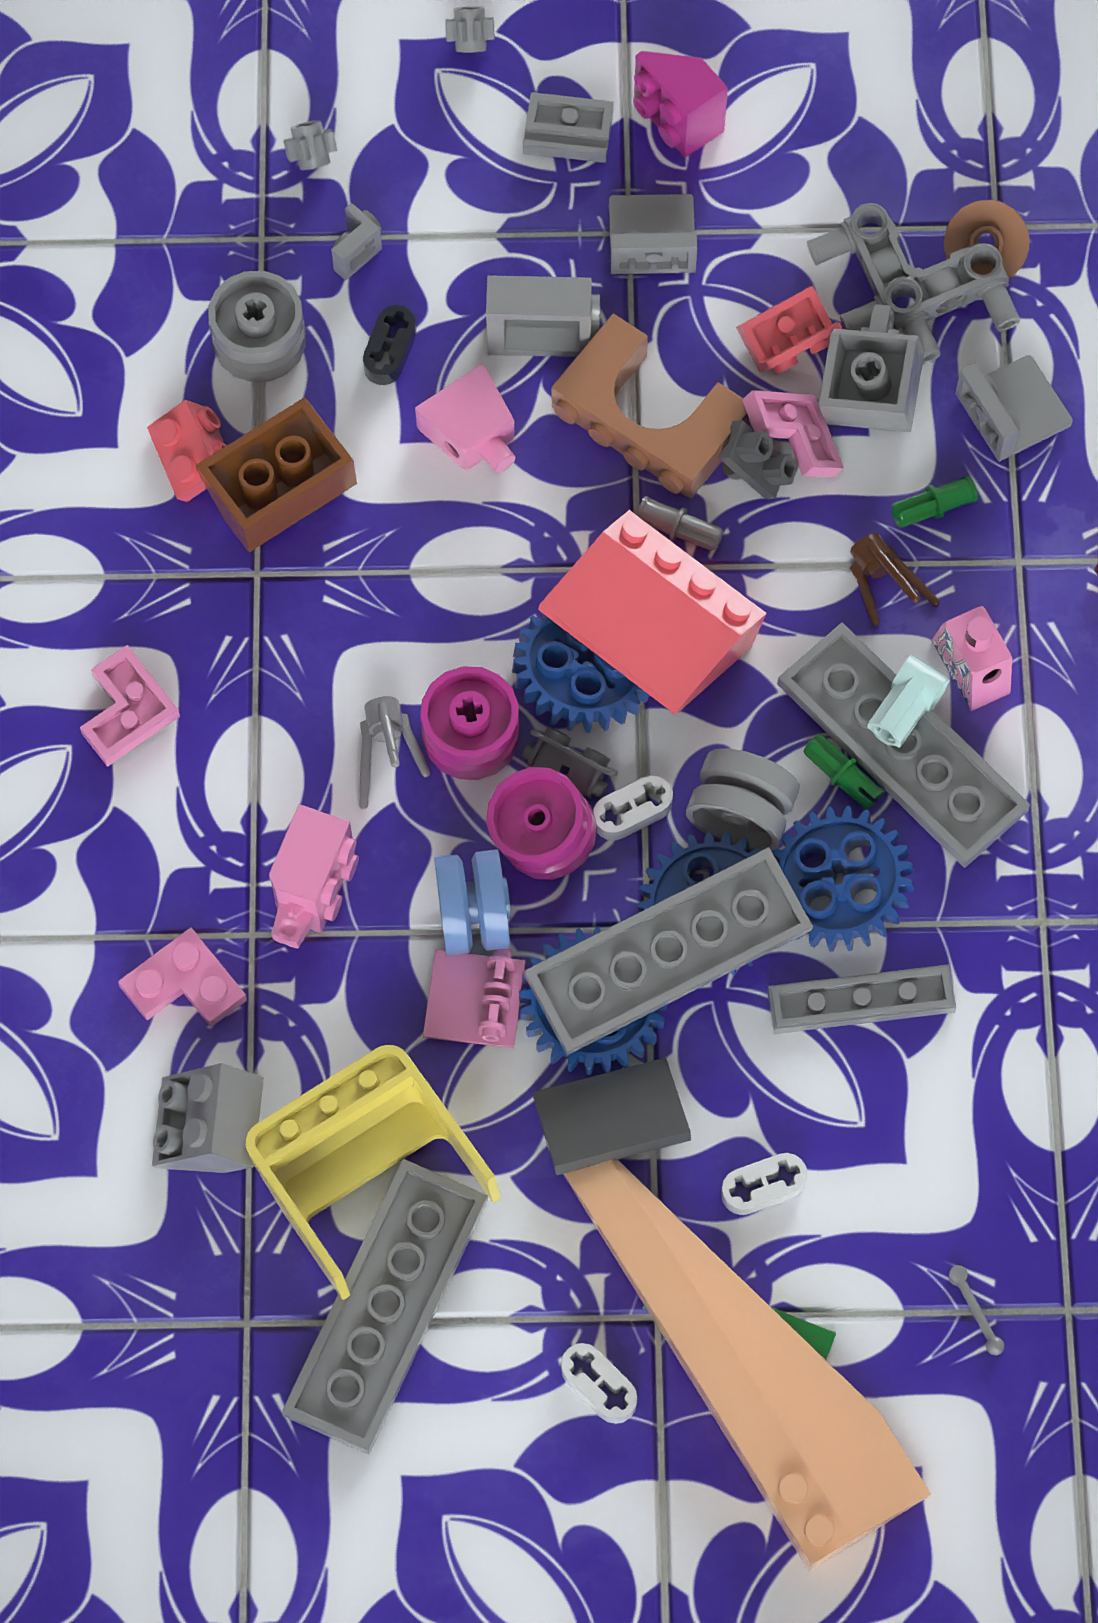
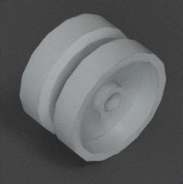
(257, 326)
(743, 797)

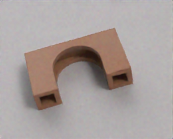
(676, 455)

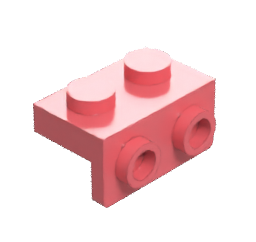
(787, 330)
(182, 441)

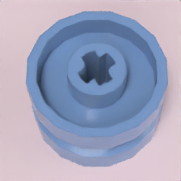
(473, 902)

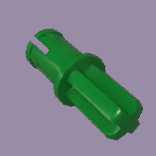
(934, 501)
(842, 771)

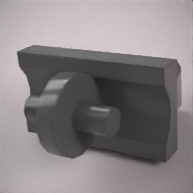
(755, 460)

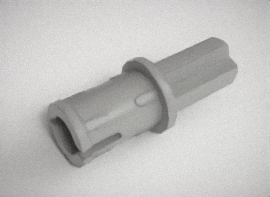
(679, 524)

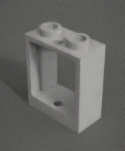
(540, 315)

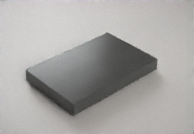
(611, 1116)

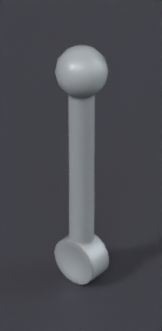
(958, 1277)

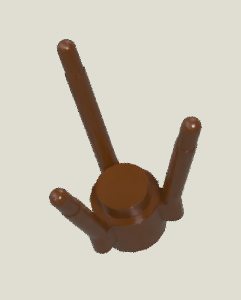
(877, 560)

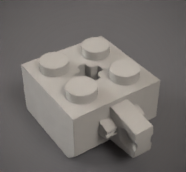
(853, 357)

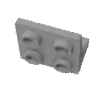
(652, 234)
(1012, 406)

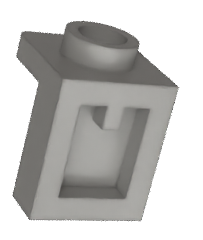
(358, 244)

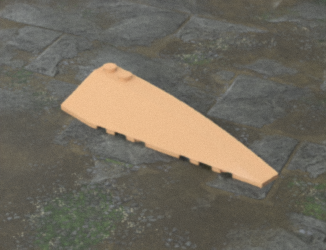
(788, 1414)

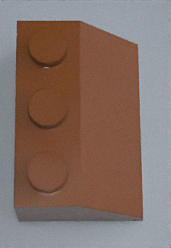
(277, 474)

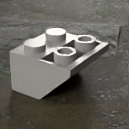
(206, 1119)

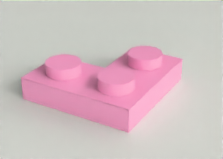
(799, 421)
(137, 710)
(186, 969)

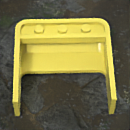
(350, 1134)

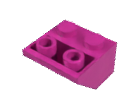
(680, 99)

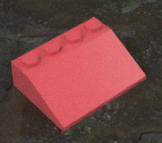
(653, 612)

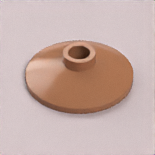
(995, 219)

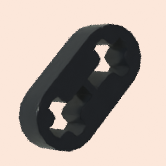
(381, 341)

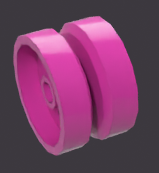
(470, 723)
(541, 823)

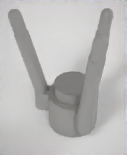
(385, 724)

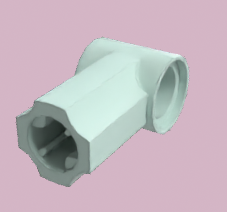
(913, 692)

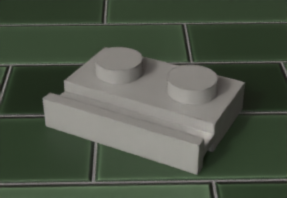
(568, 127)

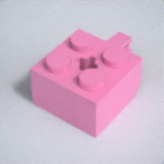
(309, 874)

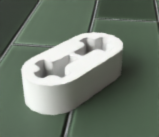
(637, 816)
(767, 1194)
(607, 1375)

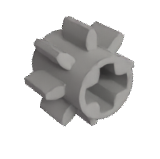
(470, 29)
(310, 145)

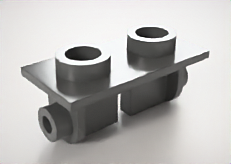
(585, 770)

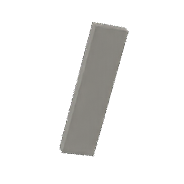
(861, 999)

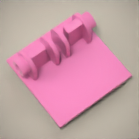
(474, 998)

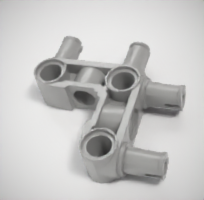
(933, 289)

